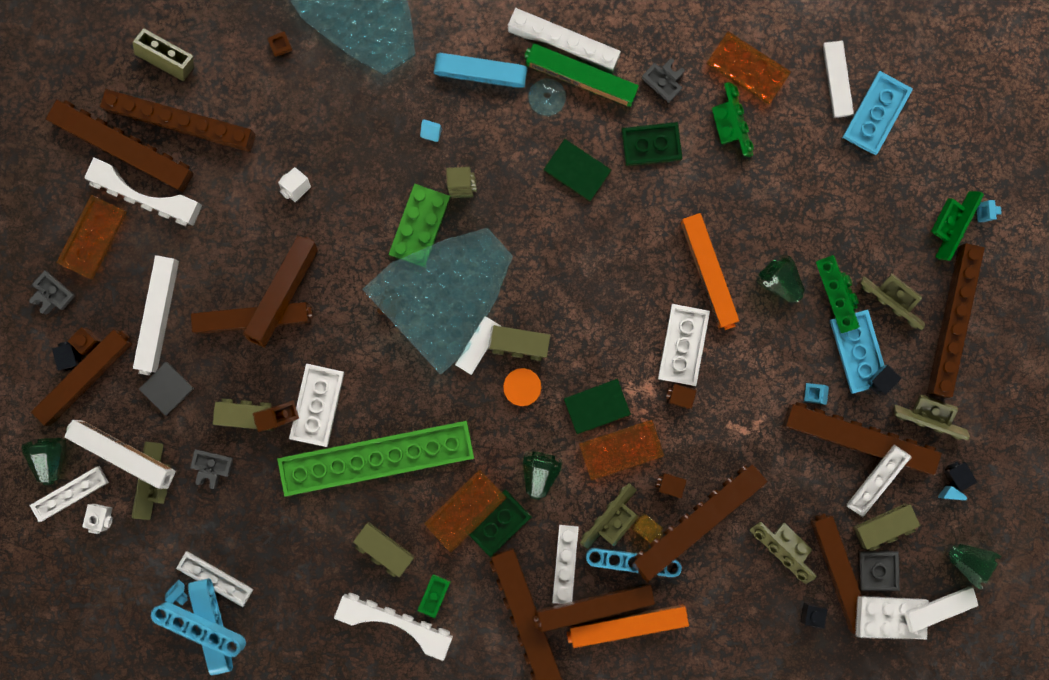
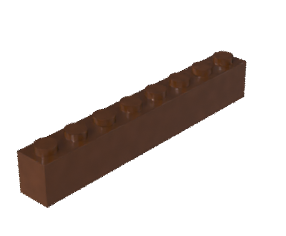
(178, 120)
(120, 146)
(955, 320)
(858, 438)
(696, 525)
(523, 609)

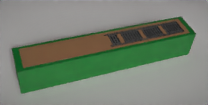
(581, 74)

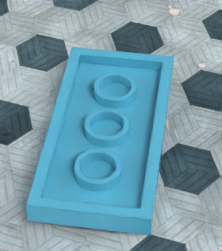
(877, 113)
(858, 352)

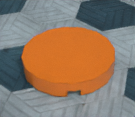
(522, 387)

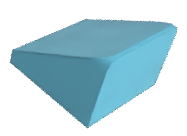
(430, 130)
(816, 394)
(950, 492)

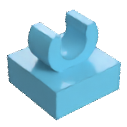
(987, 211)
(176, 593)

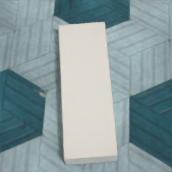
(479, 345)

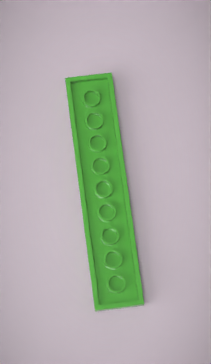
(375, 458)

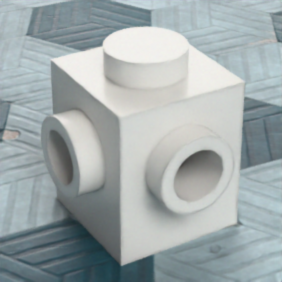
(294, 184)
(97, 518)

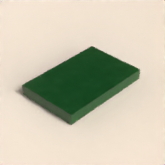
(651, 144)
(577, 170)
(597, 406)
(500, 525)

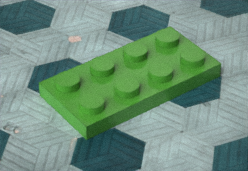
(419, 221)

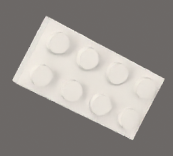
(683, 345)
(317, 405)
(886, 618)

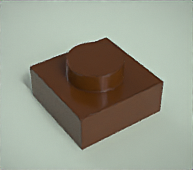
(279, 44)

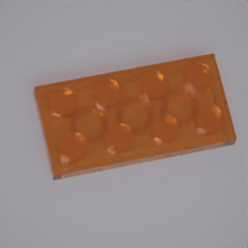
(748, 67)
(91, 237)
(621, 449)
(465, 510)

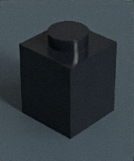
(66, 356)
(883, 380)
(959, 475)
(813, 615)

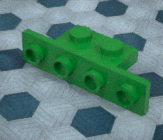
(731, 121)
(953, 223)
(839, 293)

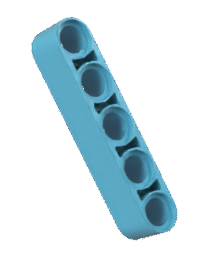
(480, 70)
(623, 565)
(206, 606)
(189, 629)

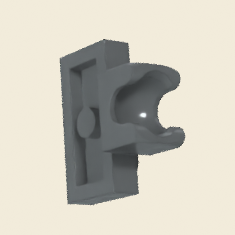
(664, 80)
(51, 293)
(211, 467)

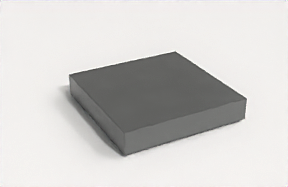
(166, 388)
(878, 570)

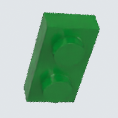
(434, 596)

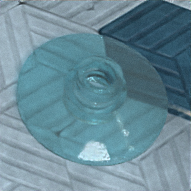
(543, 105)

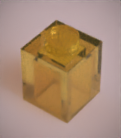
(647, 528)

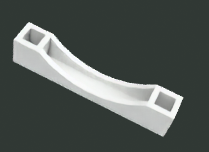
(541, 30)
(107, 176)
(432, 641)

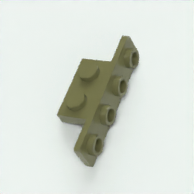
(898, 296)
(933, 414)
(145, 492)
(614, 521)
(787, 548)

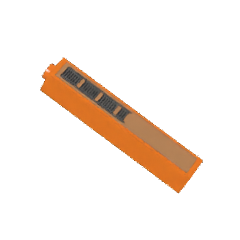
(710, 271)
(628, 626)

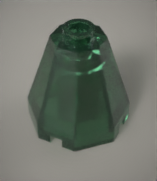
(782, 279)
(45, 458)
(540, 473)
(974, 563)

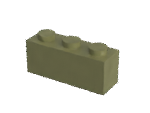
(163, 54)
(461, 182)
(519, 342)
(237, 415)
(886, 527)
(383, 550)

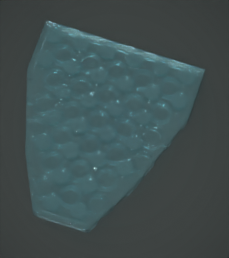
(367, 30)
(443, 293)

